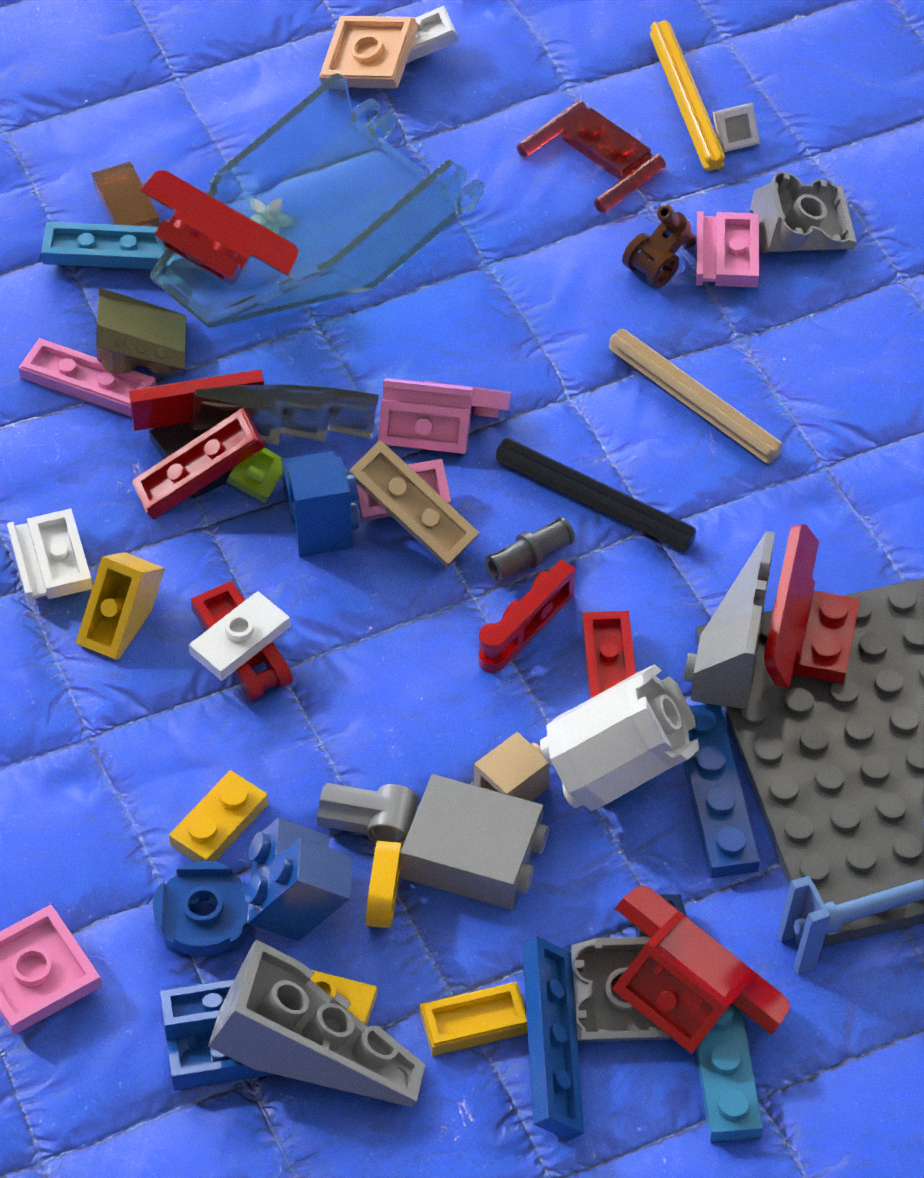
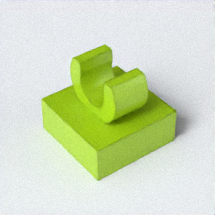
(257, 474)

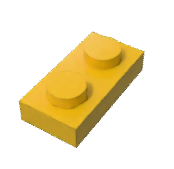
(218, 818)

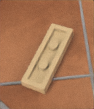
(413, 503)

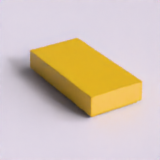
(474, 1018)

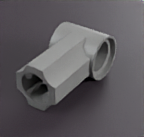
(379, 814)

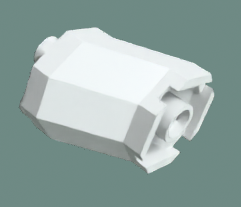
(620, 739)

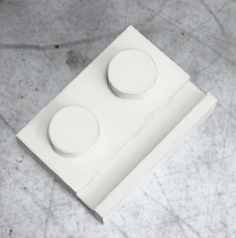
(50, 556)

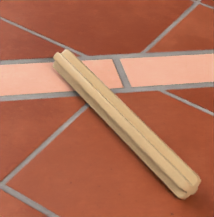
(695, 396)

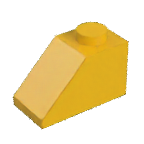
(119, 603)

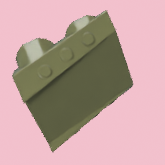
(139, 335)

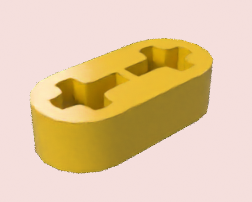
(384, 885)

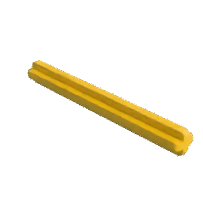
(687, 96)

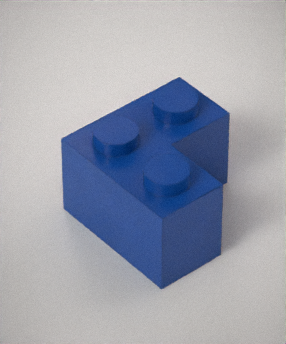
(320, 502)
(295, 879)

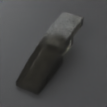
(288, 410)

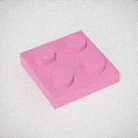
(41, 970)

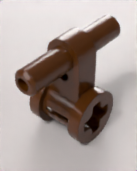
(660, 247)

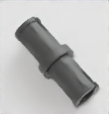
(529, 549)

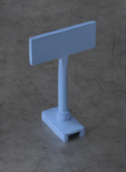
(810, 919)

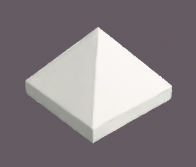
(736, 127)

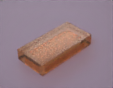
(121, 196)

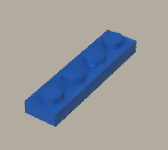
(719, 797)
(552, 1039)

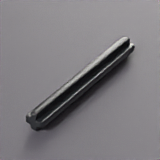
(596, 494)

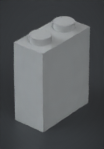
(473, 842)

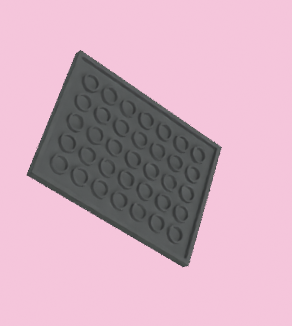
(846, 761)

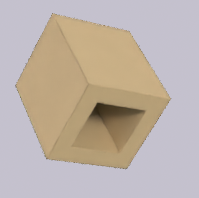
(514, 769)

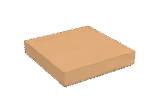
(370, 50)

